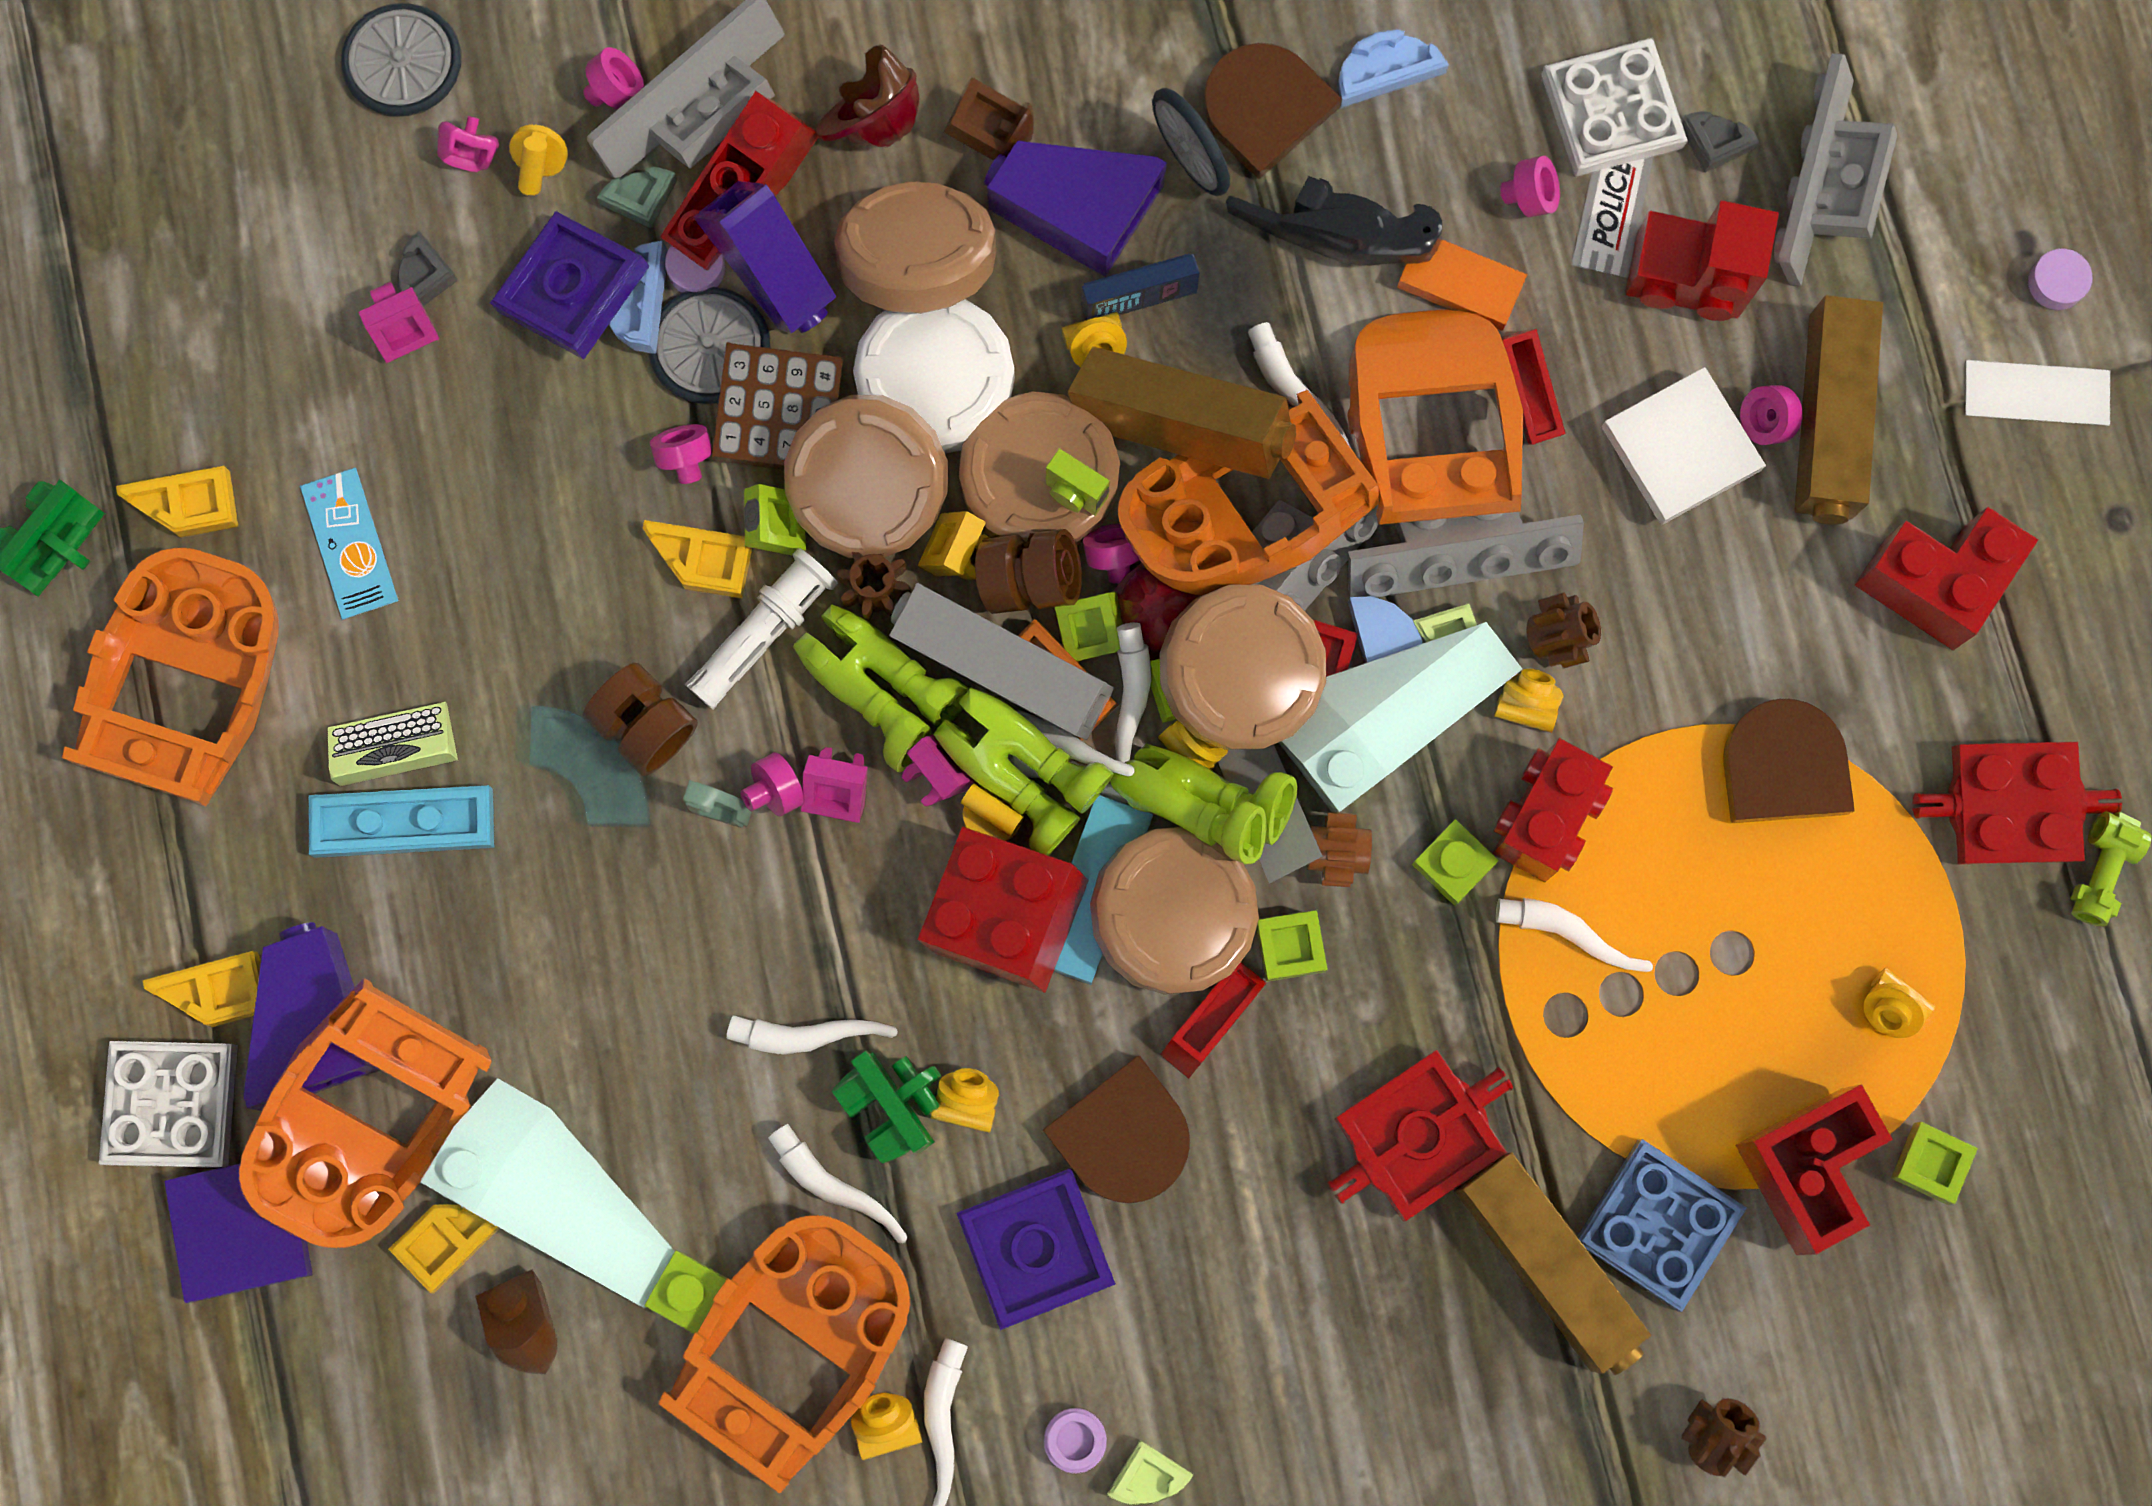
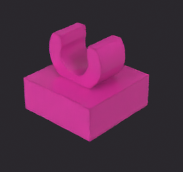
(397, 322)
(938, 768)
(834, 786)

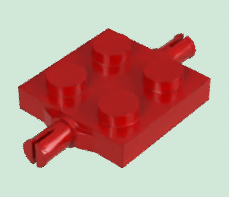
(2017, 803)
(1420, 1135)

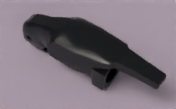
(1347, 226)

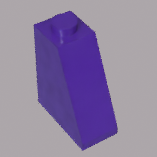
(1075, 197)
(767, 255)
(296, 991)

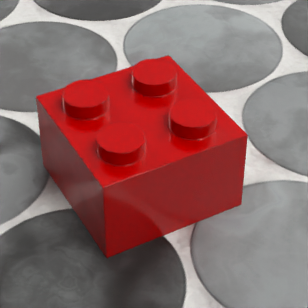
(1003, 909)

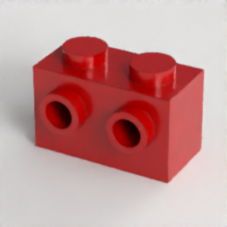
(1544, 826)

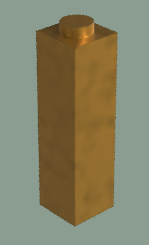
(1839, 409)
(1185, 412)
(1554, 1266)

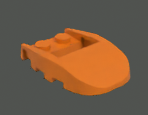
(1426, 357)
(1198, 540)
(193, 617)
(327, 1169)
(829, 1292)

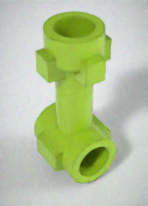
(2120, 841)

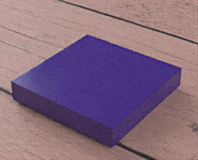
(569, 284)
(224, 1241)
(1035, 1249)

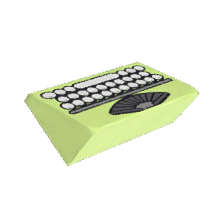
(390, 744)

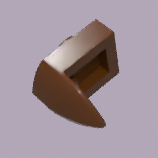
(989, 120)
(519, 1324)

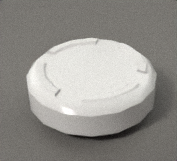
(941, 363)

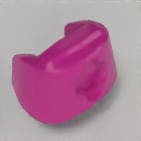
(464, 147)

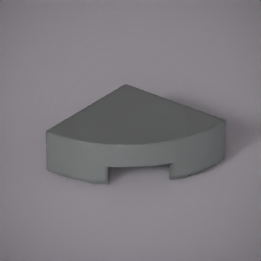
(1717, 139)
(423, 270)

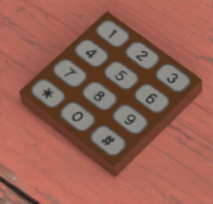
(767, 400)

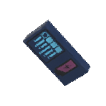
(1141, 287)

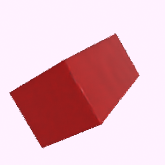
(1535, 389)
(1212, 1020)

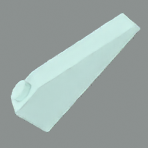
(1393, 708)
(538, 1182)

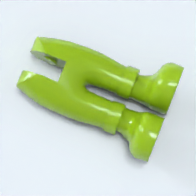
(846, 680)
(990, 767)
(1207, 802)

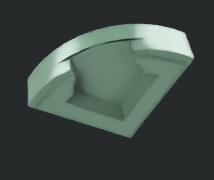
(639, 194)
(716, 804)

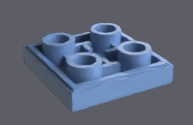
(1660, 1225)

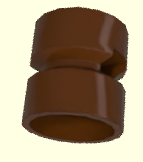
(1020, 573)
(654, 734)

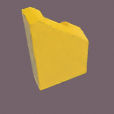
(186, 501)
(702, 558)
(214, 990)
(441, 1243)

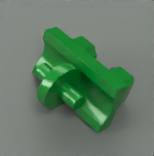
(49, 536)
(872, 1082)

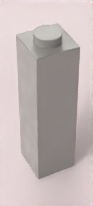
(1000, 660)

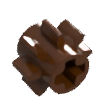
(866, 596)
(1563, 630)
(1723, 1437)

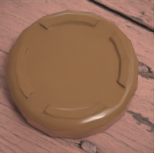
(915, 247)
(1008, 458)
(866, 476)
(1243, 667)
(1173, 912)

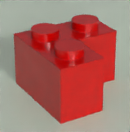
(1703, 264)
(1944, 587)
(1801, 1163)

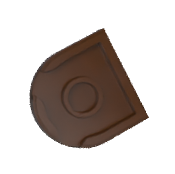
(1265, 103)
(1786, 764)
(1124, 1136)

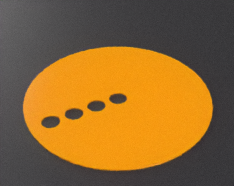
(1742, 1051)

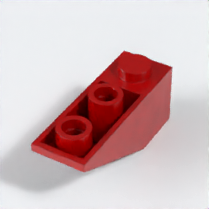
(759, 148)

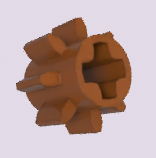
(1343, 849)

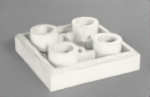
(1613, 107)
(1683, 446)
(168, 1104)

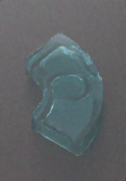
(602, 777)

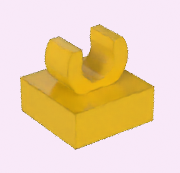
(952, 545)

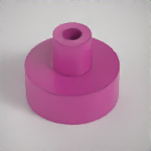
(612, 78)
(1533, 187)
(1771, 414)
(682, 450)
(1109, 551)
(773, 785)

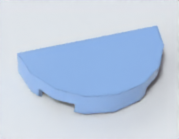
(1386, 64)
(640, 314)
(1381, 627)

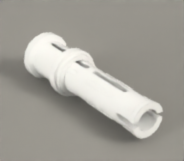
(778, 608)

